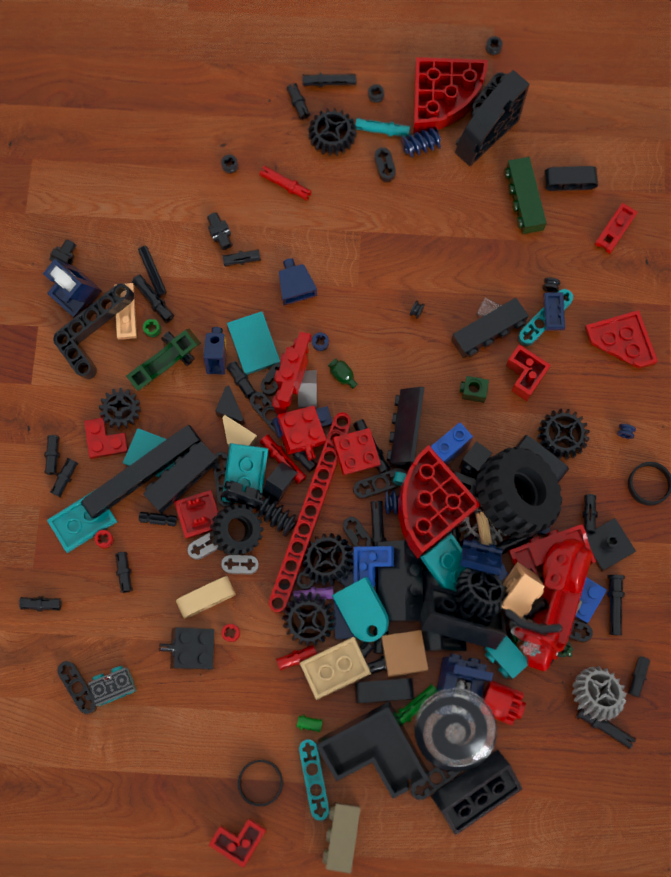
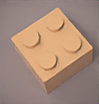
(522, 590)

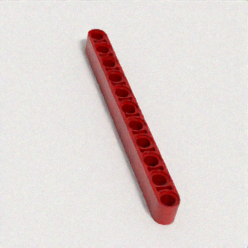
(309, 521)

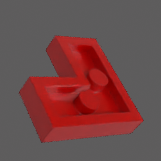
(102, 444)

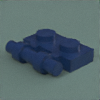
(486, 562)

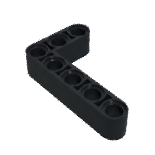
(88, 327)

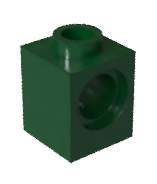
(481, 384)

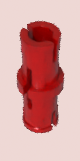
(296, 657)

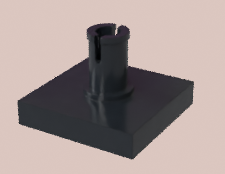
(610, 544)

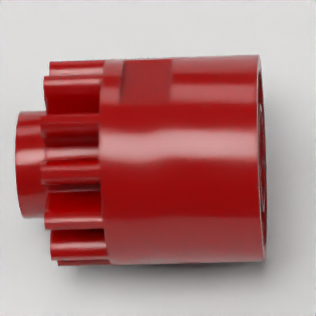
(504, 702)

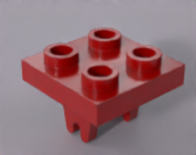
(356, 451)
(196, 513)

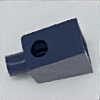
(295, 283)
(215, 352)

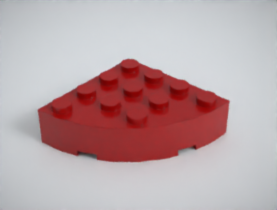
(445, 90)
(432, 502)

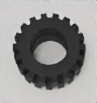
(251, 526)

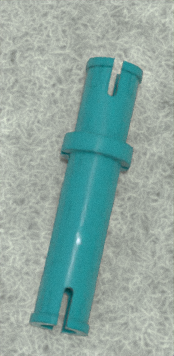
(382, 127)

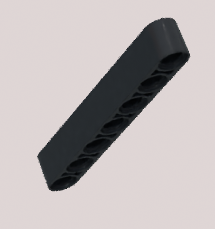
(140, 472)

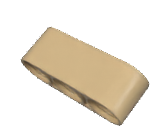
(205, 597)

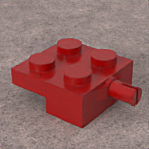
(301, 431)

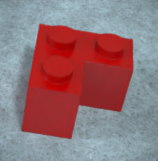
(531, 371)
(240, 847)

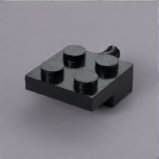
(190, 648)

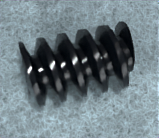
(276, 516)

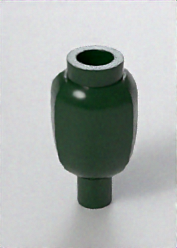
(342, 373)

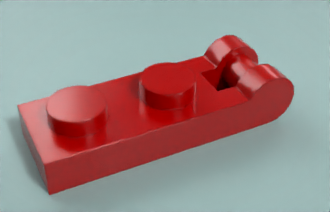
(616, 227)

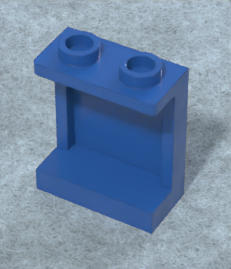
(452, 443)

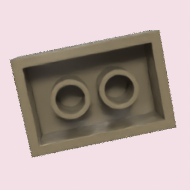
(341, 837)

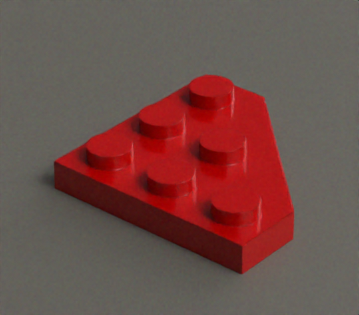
(624, 339)

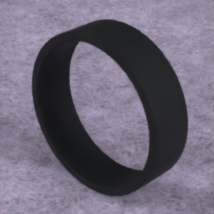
(631, 489)
(239, 783)

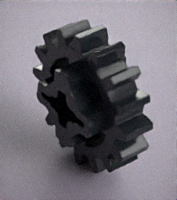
(119, 401)

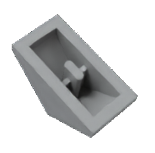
(308, 390)

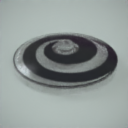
(455, 729)

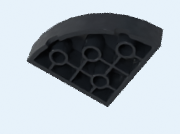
(493, 118)

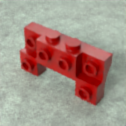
(291, 372)
(535, 552)

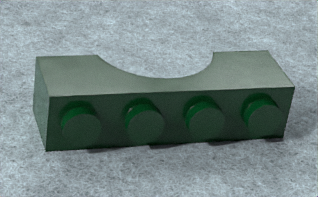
(163, 360)

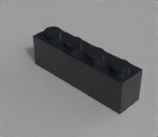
(490, 327)
(180, 477)

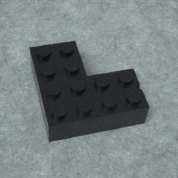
(379, 740)

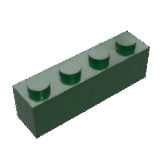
(525, 195)

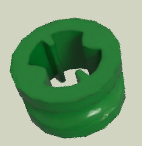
(155, 332)

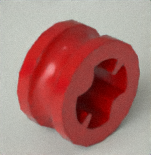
(103, 545)
(230, 639)

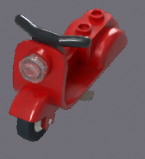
(564, 581)

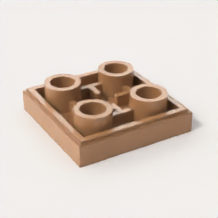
(404, 653)

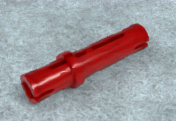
(292, 186)
(280, 456)

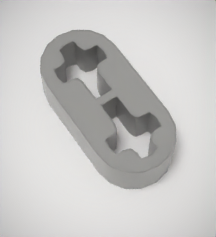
(199, 543)
(240, 559)

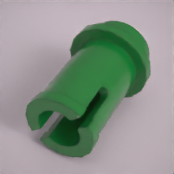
(309, 723)

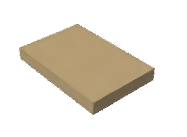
(335, 668)

